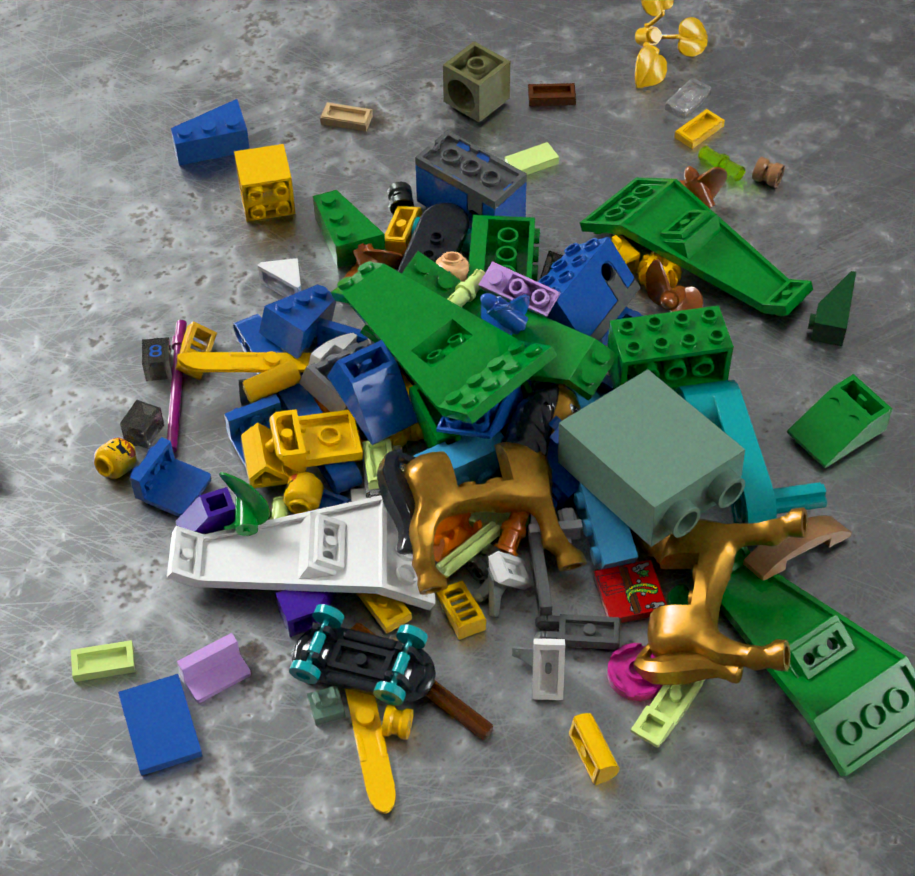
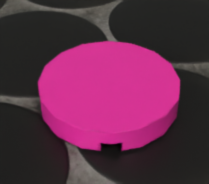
(624, 677)

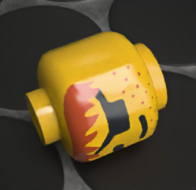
(115, 458)
(303, 493)

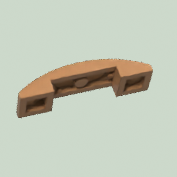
(771, 560)

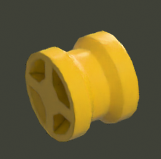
(397, 722)

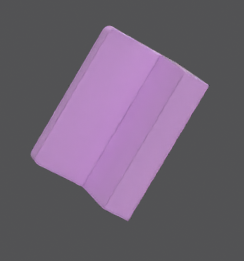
(213, 668)

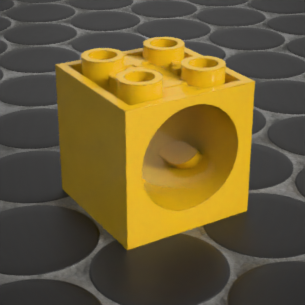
(265, 182)

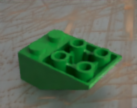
(841, 421)

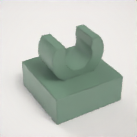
(326, 705)

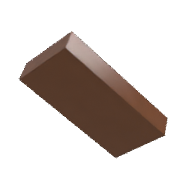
(551, 94)

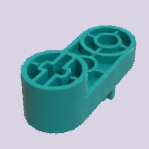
(759, 502)

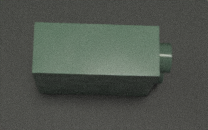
(651, 458)

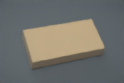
(346, 116)

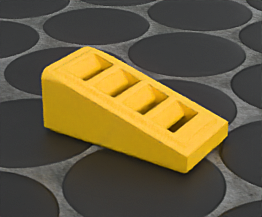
(202, 333)
(466, 627)

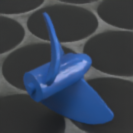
(505, 315)

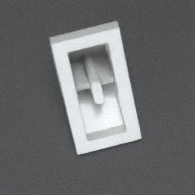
(281, 276)

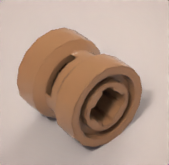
(768, 172)

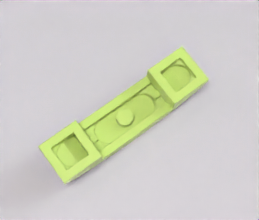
(665, 712)

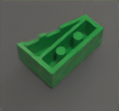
(344, 227)

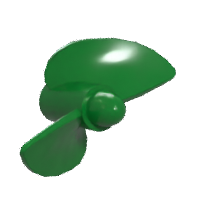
(250, 506)

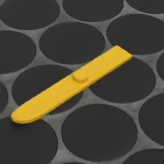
(239, 361)
(372, 750)

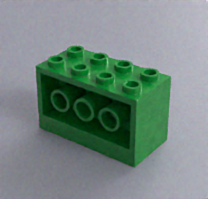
(506, 242)
(674, 346)

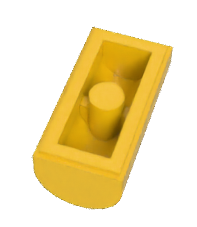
(400, 228)
(271, 381)
(593, 748)

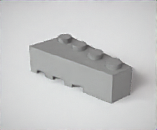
(318, 384)

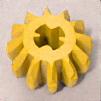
(671, 269)

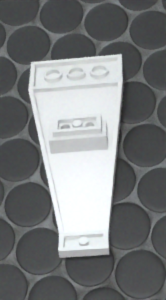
(317, 550)

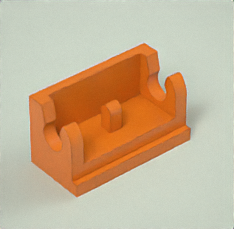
(452, 533)

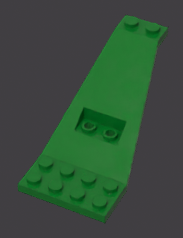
(688, 233)
(444, 349)
(579, 360)
(851, 695)

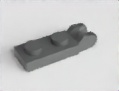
(581, 630)

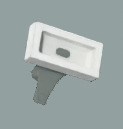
(504, 572)
(548, 667)

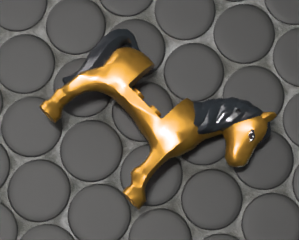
(429, 491)

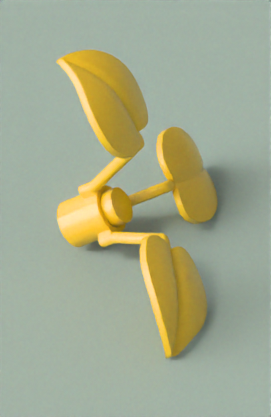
(652, 66)

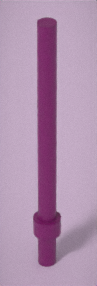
(176, 387)

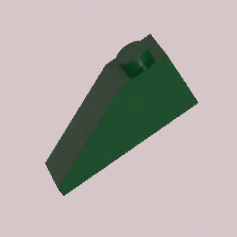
(833, 312)

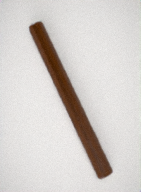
(452, 704)

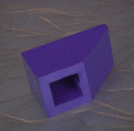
(209, 512)
(298, 608)

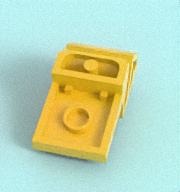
(298, 443)

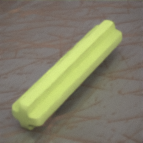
(469, 549)

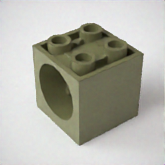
(476, 81)

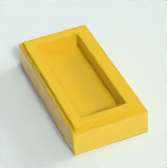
(699, 129)

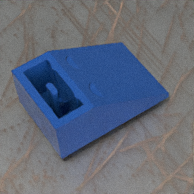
(374, 391)
(489, 423)

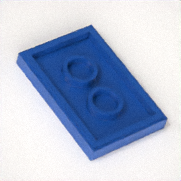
(160, 724)

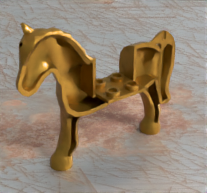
(687, 636)

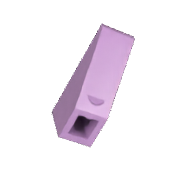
(510, 285)

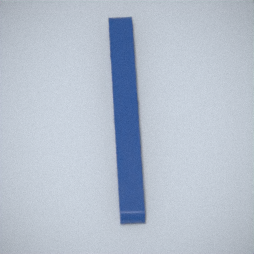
(340, 475)

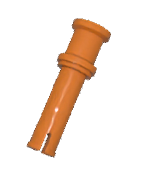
(512, 532)

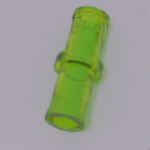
(721, 160)

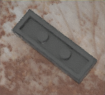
(539, 575)

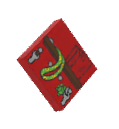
(629, 591)

